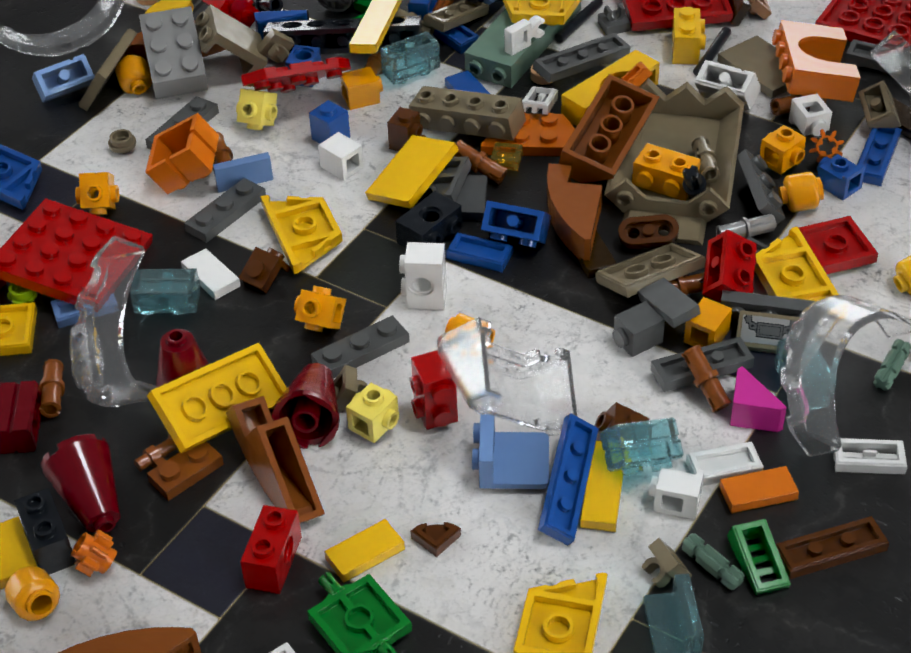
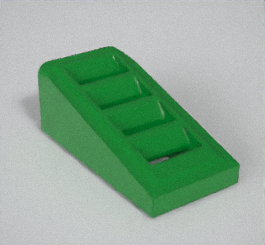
(760, 531)

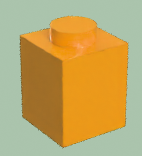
(361, 88)
(710, 325)

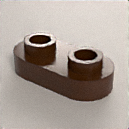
(647, 229)

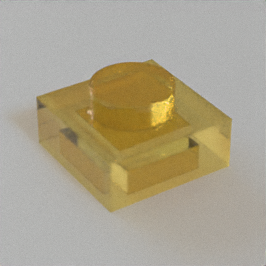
(507, 155)

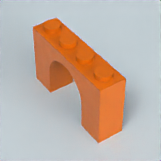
(812, 60)

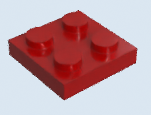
(839, 244)

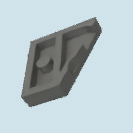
(451, 178)

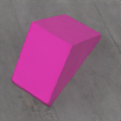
(755, 405)

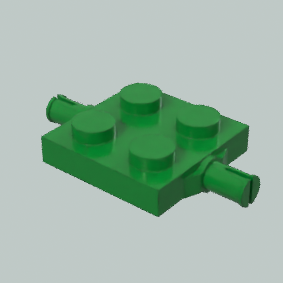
(358, 617)

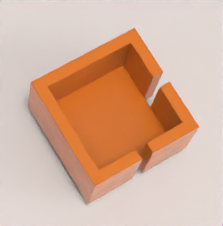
(182, 154)

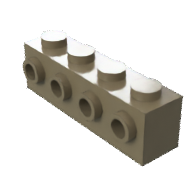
(469, 112)

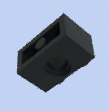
(429, 221)
(45, 531)

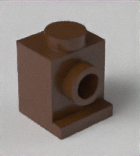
(402, 126)

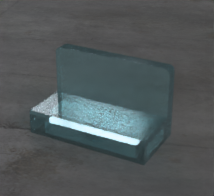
(674, 619)

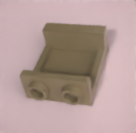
(221, 29)

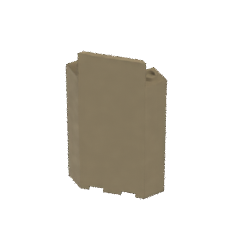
(674, 125)

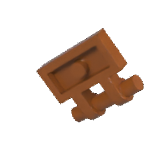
(179, 471)

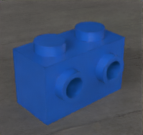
(517, 222)

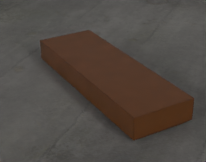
(832, 547)

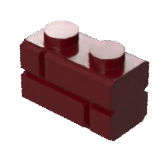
(19, 416)

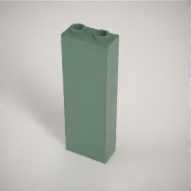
(490, 62)

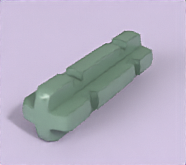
(892, 364)
(713, 561)

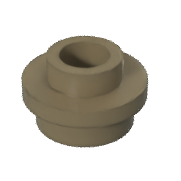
(121, 141)

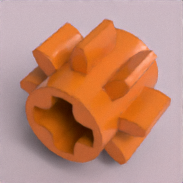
(818, 142)
(94, 553)

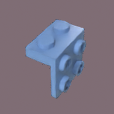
(510, 458)

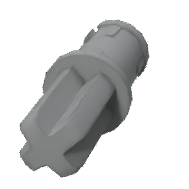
(750, 227)

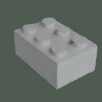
(173, 52)

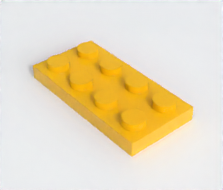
(197, 403)

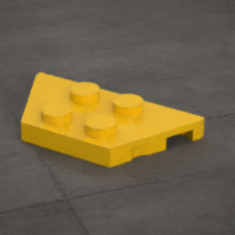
(302, 228)
(792, 270)
(562, 617)

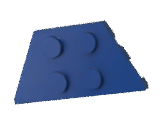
(17, 176)

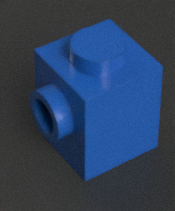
(328, 120)

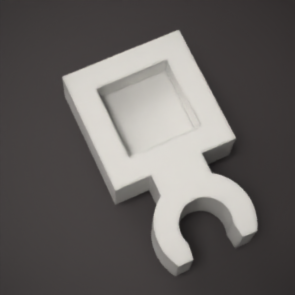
(520, 34)

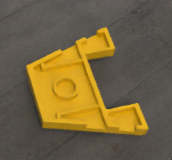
(553, 11)

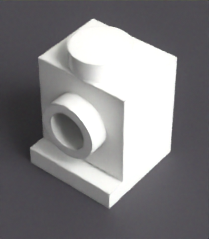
(813, 121)
(677, 492)

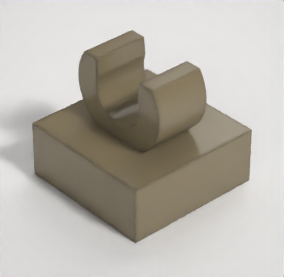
(276, 46)
(347, 386)
(666, 560)

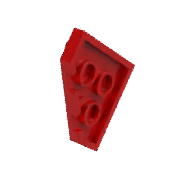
(303, 73)

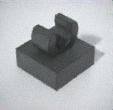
(614, 21)

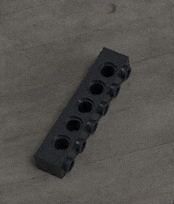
(335, 34)

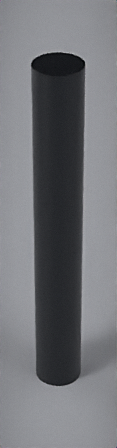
(578, 20)
(714, 48)

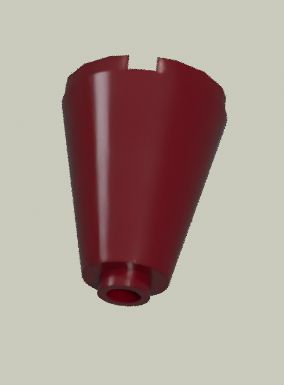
(178, 356)
(310, 406)
(85, 480)

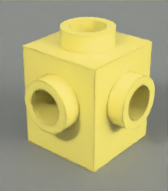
(256, 108)
(372, 412)

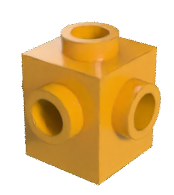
(783, 149)
(88, 188)
(319, 309)

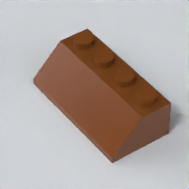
(607, 130)

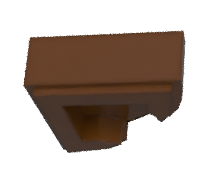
(435, 537)

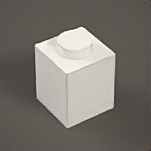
(341, 156)

